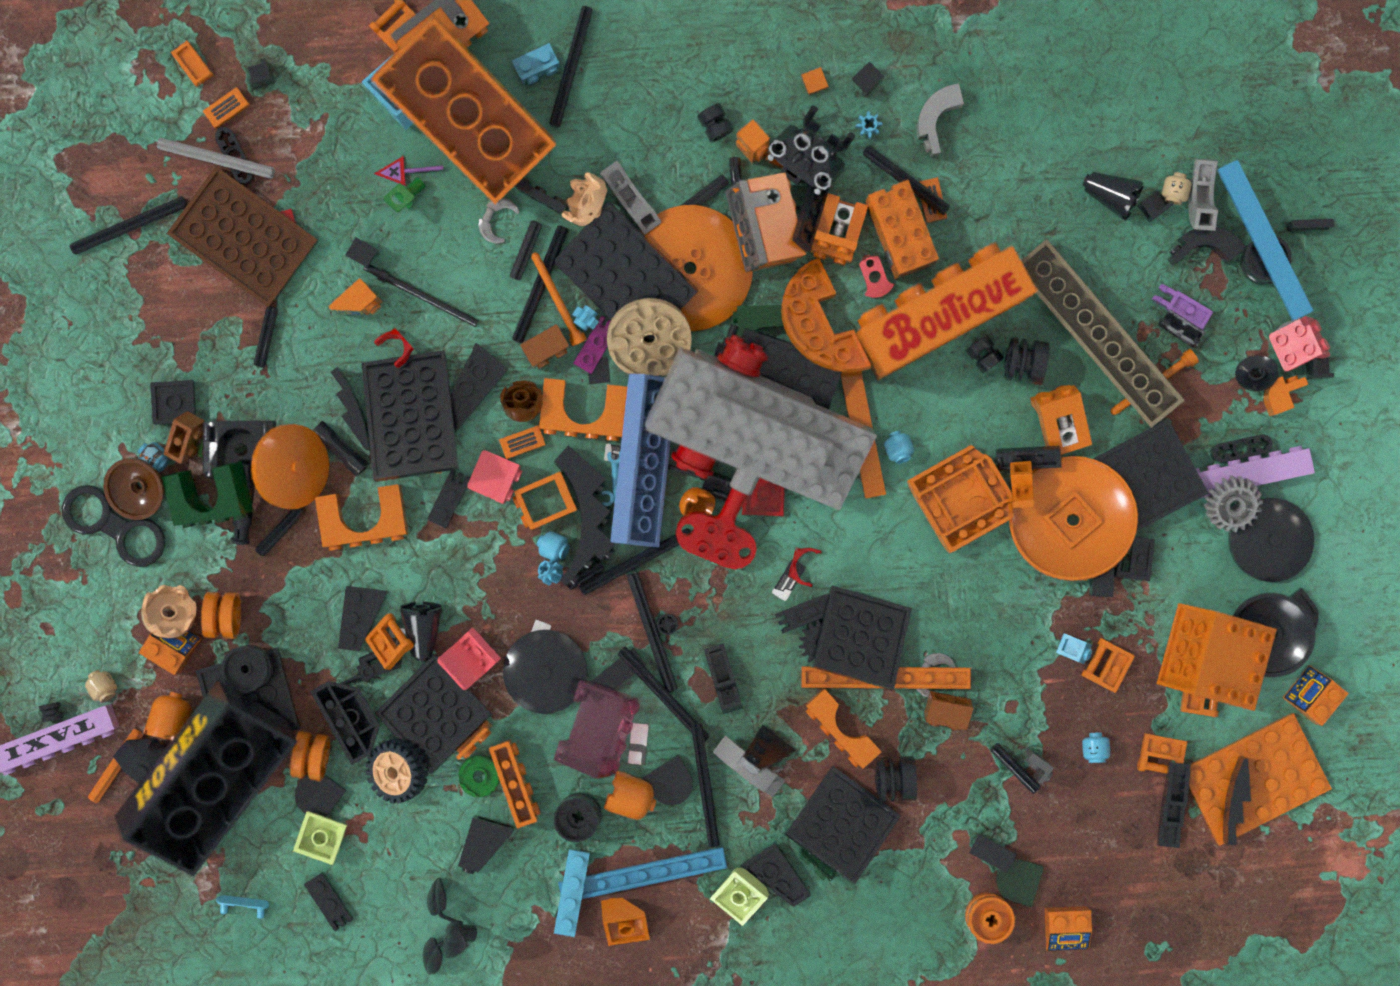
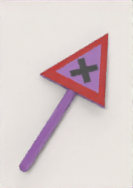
(396, 171)

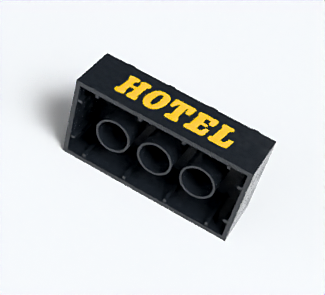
(205, 779)

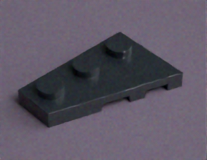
(358, 615)
(764, 751)
(777, 873)

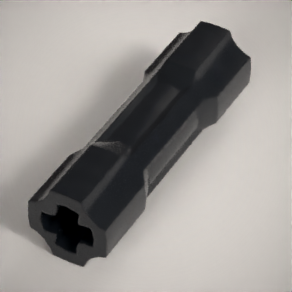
(340, 449)

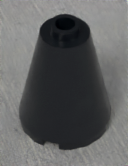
(1114, 192)
(421, 626)

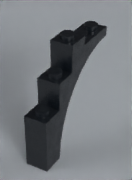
(593, 513)

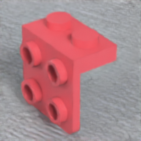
(1299, 343)
(494, 477)
(468, 659)

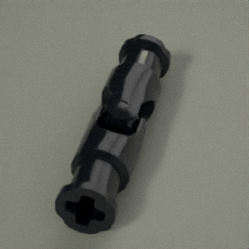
(242, 526)

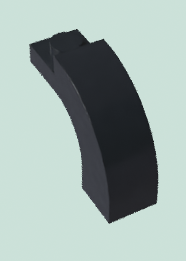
(1221, 241)

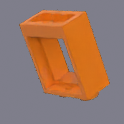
(565, 493)

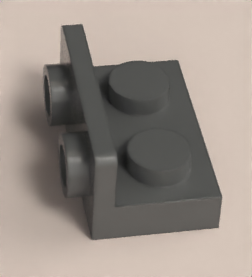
(1042, 766)

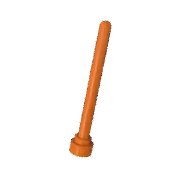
(575, 335)
(1188, 359)

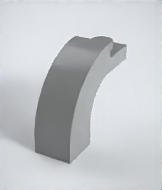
(943, 100)
(630, 198)
(1201, 198)
(731, 752)

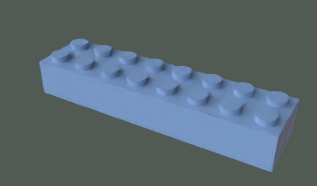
(641, 468)

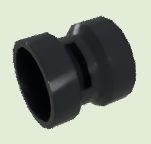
(667, 624)

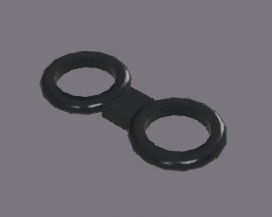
(113, 526)

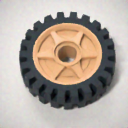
(397, 770)

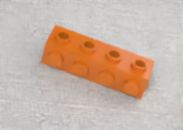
(514, 784)

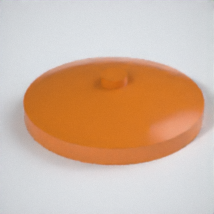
(290, 466)

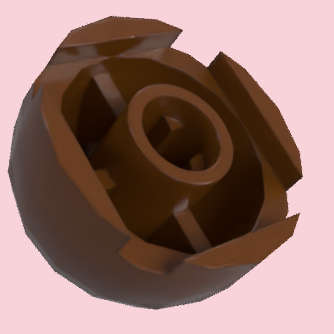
(521, 401)

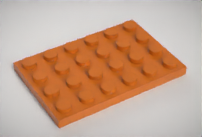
(1280, 774)

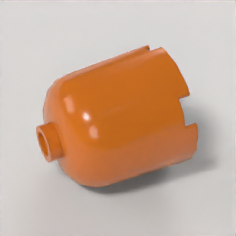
(167, 716)
(630, 797)

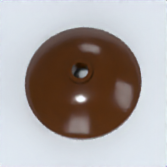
(124, 493)

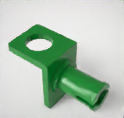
(404, 195)

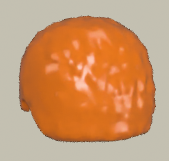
(697, 500)

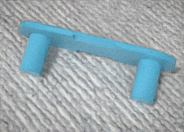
(258, 904)

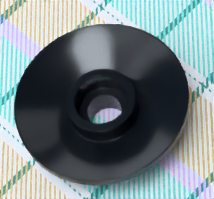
(1256, 366)

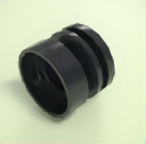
(1026, 361)
(896, 778)
(566, 819)

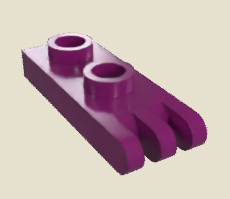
(593, 347)

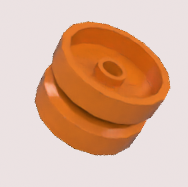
(221, 615)
(310, 756)
(991, 930)

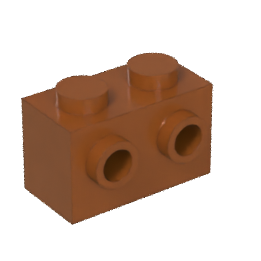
(545, 347)
(184, 437)
(948, 711)

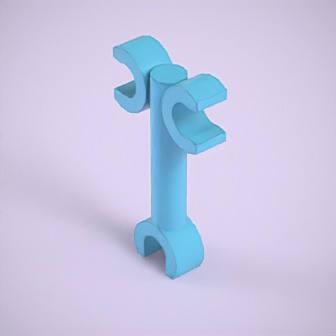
(615, 466)

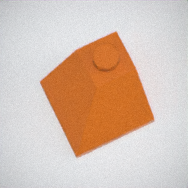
(623, 922)

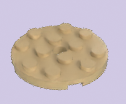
(645, 318)

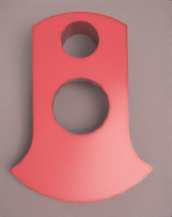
(878, 288)

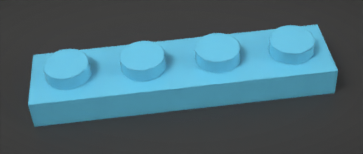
(571, 892)

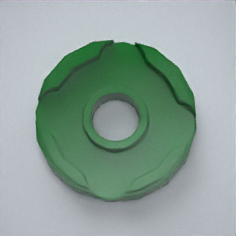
(467, 780)

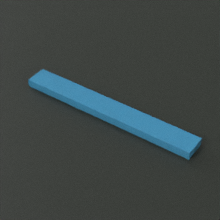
(1265, 240)
(653, 872)

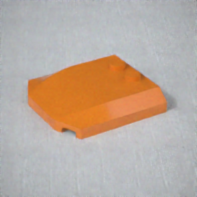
(963, 497)

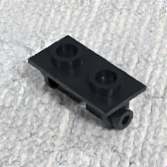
(1181, 328)

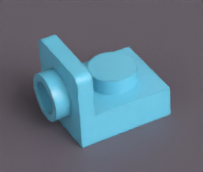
(1074, 649)

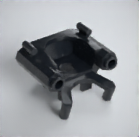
(809, 154)
(222, 438)

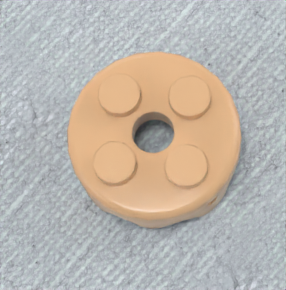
(586, 201)
(170, 598)

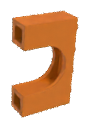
(554, 417)
(336, 533)

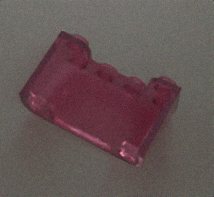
(598, 730)

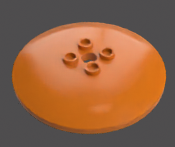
(711, 243)
(1105, 520)

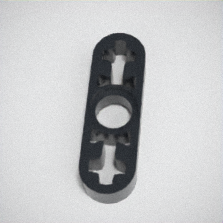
(233, 140)
(1254, 439)

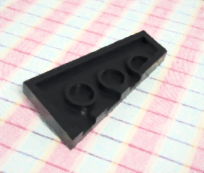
(474, 384)

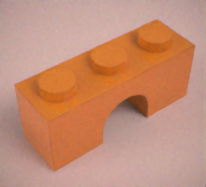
(753, 142)

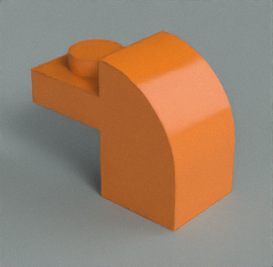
(1277, 396)
(1022, 484)

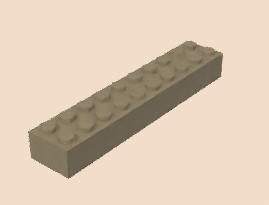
(1100, 334)

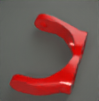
(394, 334)
(793, 572)

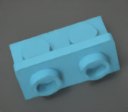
(536, 64)

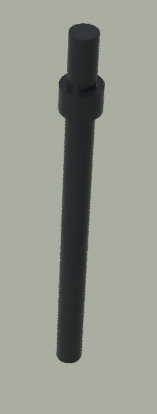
(384, 276)

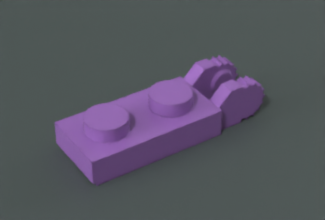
(1184, 306)

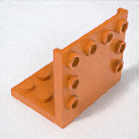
(1216, 656)

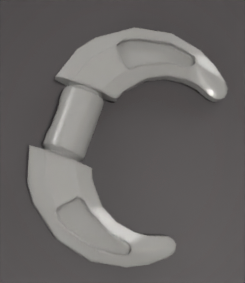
(485, 226)
(935, 659)

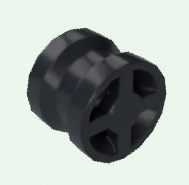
(50, 712)

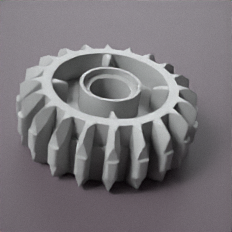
(1224, 494)

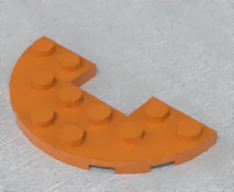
(809, 327)

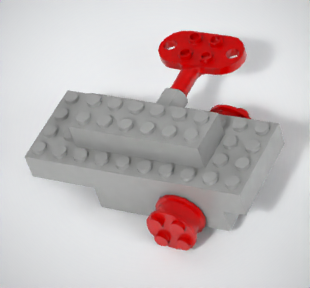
(763, 429)

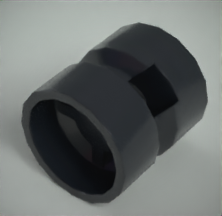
(715, 123)
(989, 360)

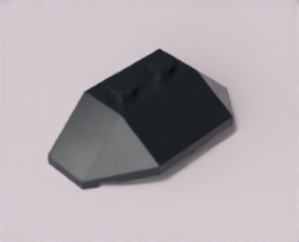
(348, 718)
(138, 756)

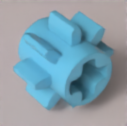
(867, 119)
(585, 318)
(550, 572)

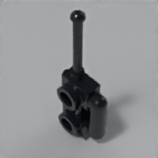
(712, 483)
(368, 671)

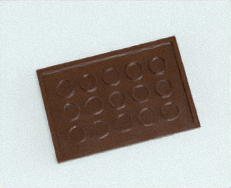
(242, 237)

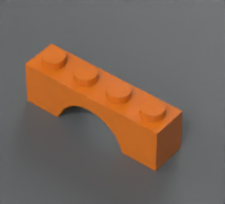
(860, 748)

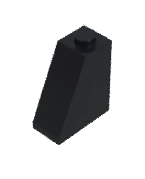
(482, 843)

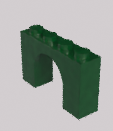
(757, 317)
(187, 507)

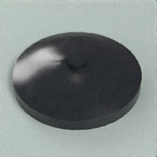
(1275, 543)
(1294, 631)
(544, 671)

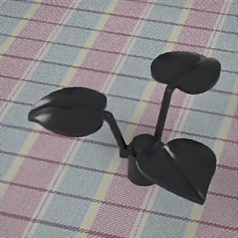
(457, 934)

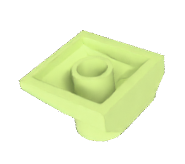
(320, 838)
(740, 895)

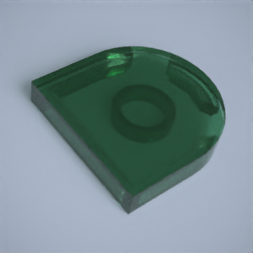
(1020, 882)

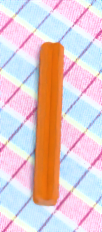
(110, 773)

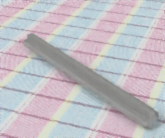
(216, 158)

